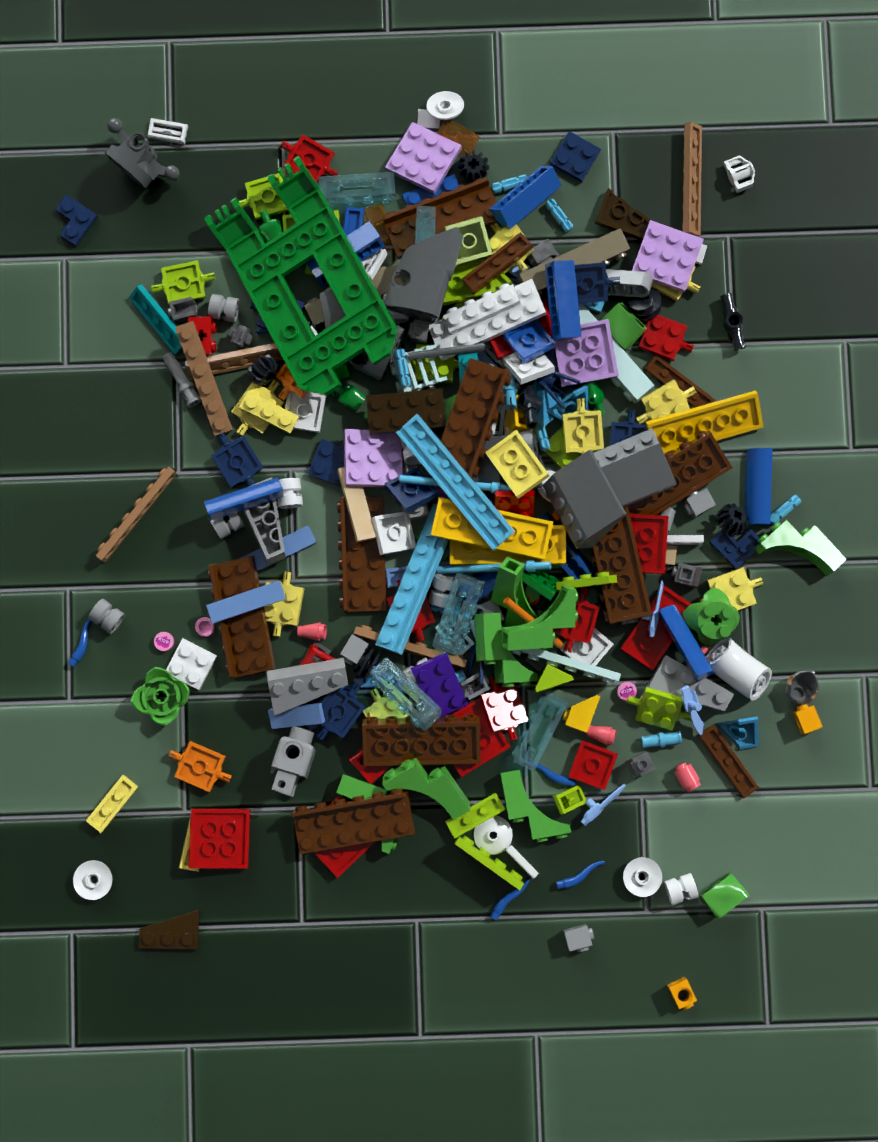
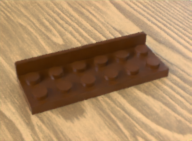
(451, 208)
(475, 413)
(692, 467)
(620, 557)
(361, 564)
(246, 635)
(444, 742)
(353, 821)

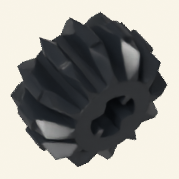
(466, 163)
(263, 370)
(732, 519)

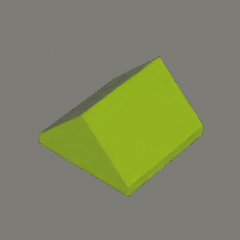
(551, 678)

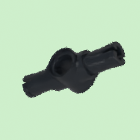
(736, 330)
(529, 404)

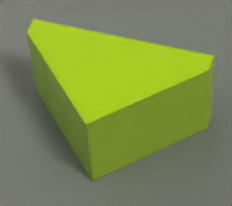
(569, 799)

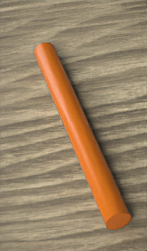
(526, 617)

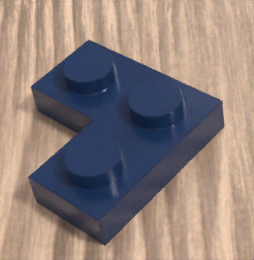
(80, 219)
(735, 551)

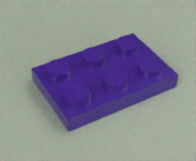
(440, 683)

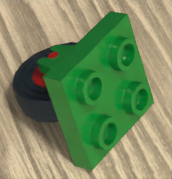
(538, 588)

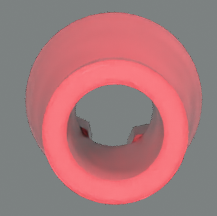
(313, 631)
(602, 734)

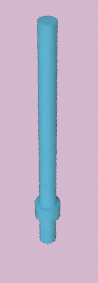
(494, 486)
(530, 566)

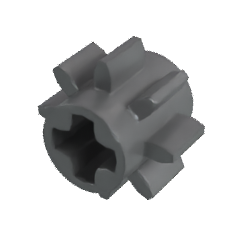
(240, 335)

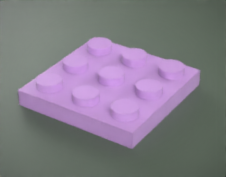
(423, 157)
(668, 255)
(588, 356)
(371, 458)

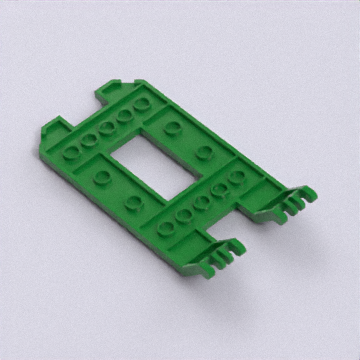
(263, 269)

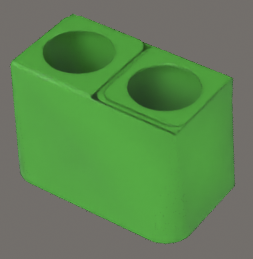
(624, 325)
(724, 895)

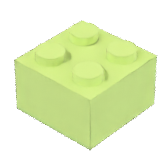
(475, 239)

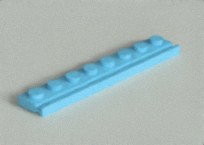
(455, 482)
(412, 589)

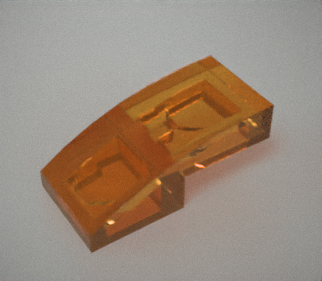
(459, 134)
(374, 215)

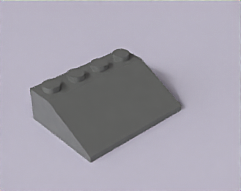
(636, 467)
(584, 500)

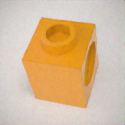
(807, 718)
(678, 985)

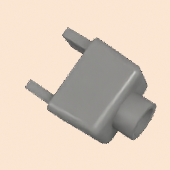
(292, 769)

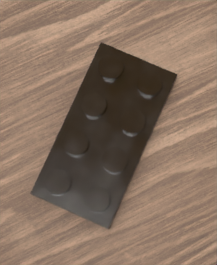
(393, 410)

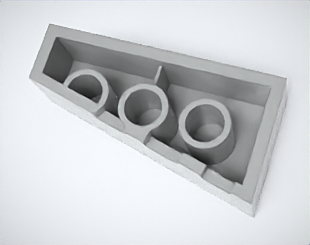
(267, 530)
(673, 676)
(305, 682)

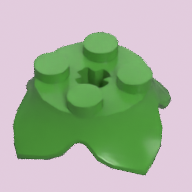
(699, 617)
(146, 697)

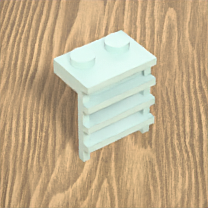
(414, 386)

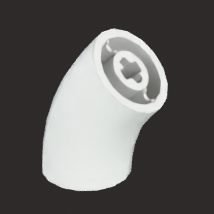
(739, 669)

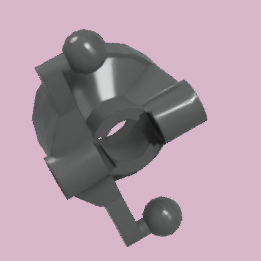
(135, 159)

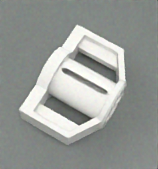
(740, 173)

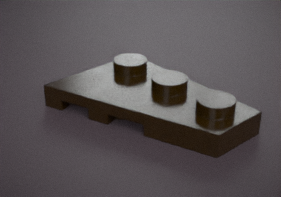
(617, 214)
(173, 933)

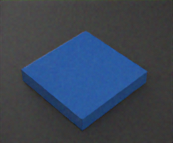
(529, 341)

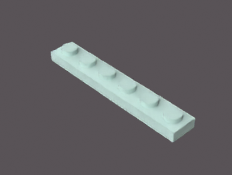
(571, 664)

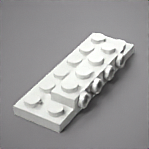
(488, 316)

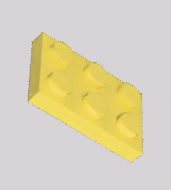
(517, 464)

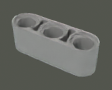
(631, 283)

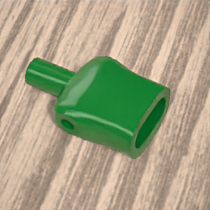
(270, 227)
(595, 395)
(350, 397)

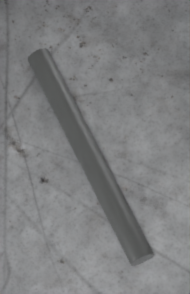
(446, 351)

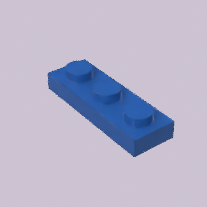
(417, 195)

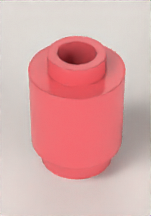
(687, 776)

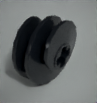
(646, 307)
(366, 665)

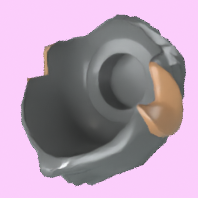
(802, 687)

